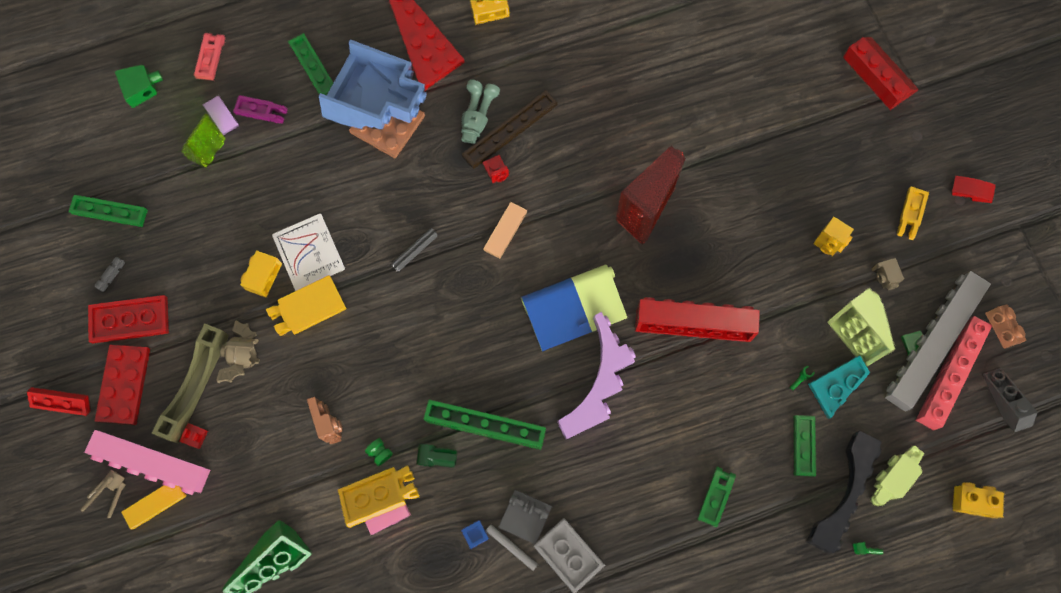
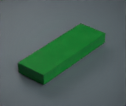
(804, 446)

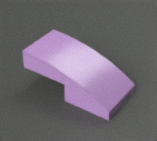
(220, 115)

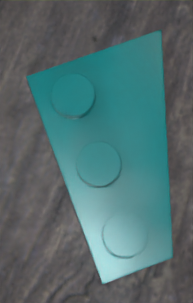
(838, 384)

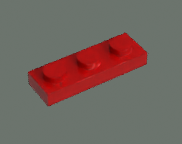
(58, 401)

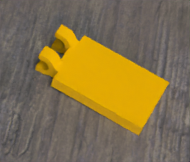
(307, 306)
(376, 495)

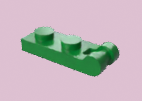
(716, 497)

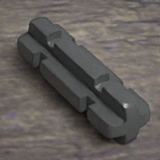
(109, 274)

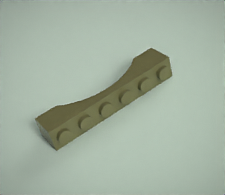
(205, 356)

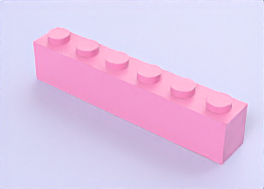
(147, 461)

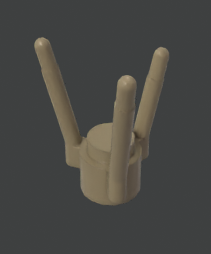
(111, 481)

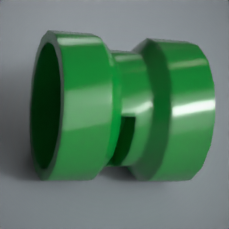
(378, 452)

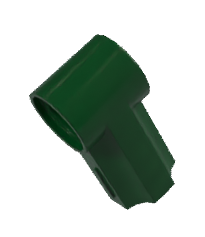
(430, 455)

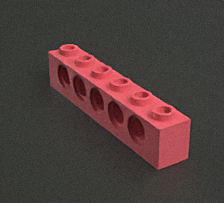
(953, 374)

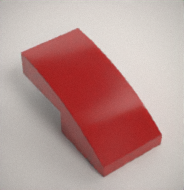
(976, 189)

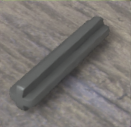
(414, 249)

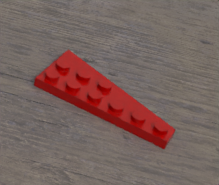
(426, 45)

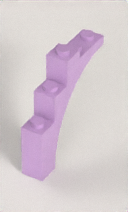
(612, 359)

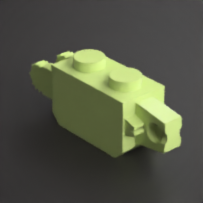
(898, 477)

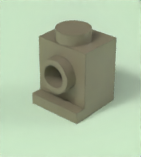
(888, 274)

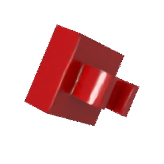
(193, 436)

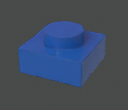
(475, 534)

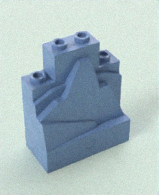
(372, 90)

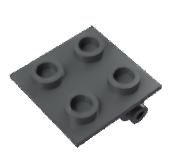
(525, 516)

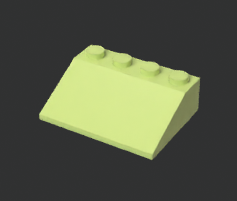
(864, 327)

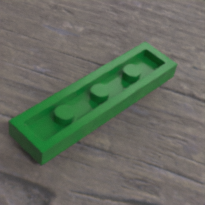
(311, 64)
(108, 210)

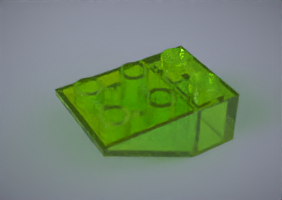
(203, 142)

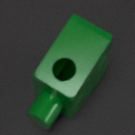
(137, 84)

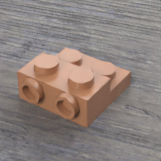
(1005, 326)
(326, 426)

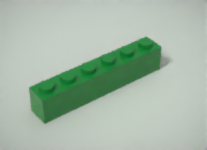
(485, 424)

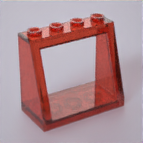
(649, 193)

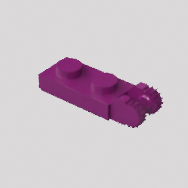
(259, 109)

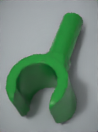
(803, 376)
(860, 548)

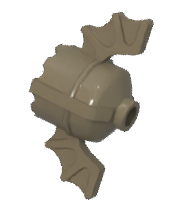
(238, 353)

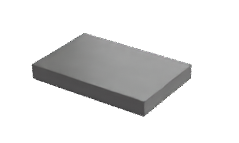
(569, 555)

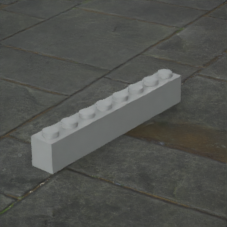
(937, 341)

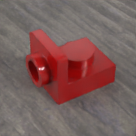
(496, 169)

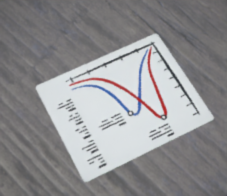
(308, 251)

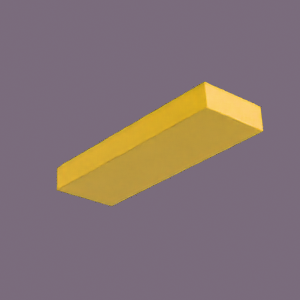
(152, 505)

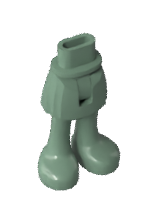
(473, 121)

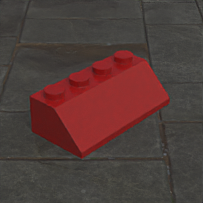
(879, 72)

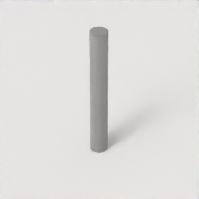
(511, 547)

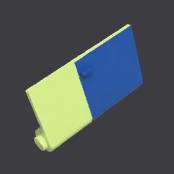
(568, 307)

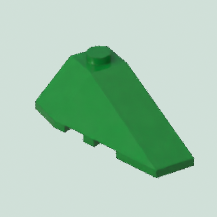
(273, 554)

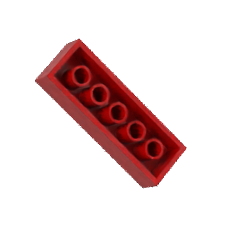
(697, 320)

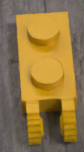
(912, 211)

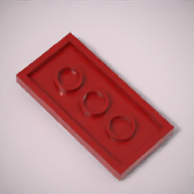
(128, 319)
(122, 385)

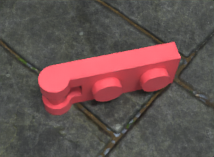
(209, 56)

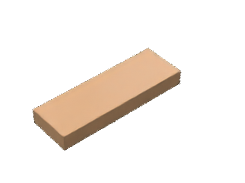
(505, 230)

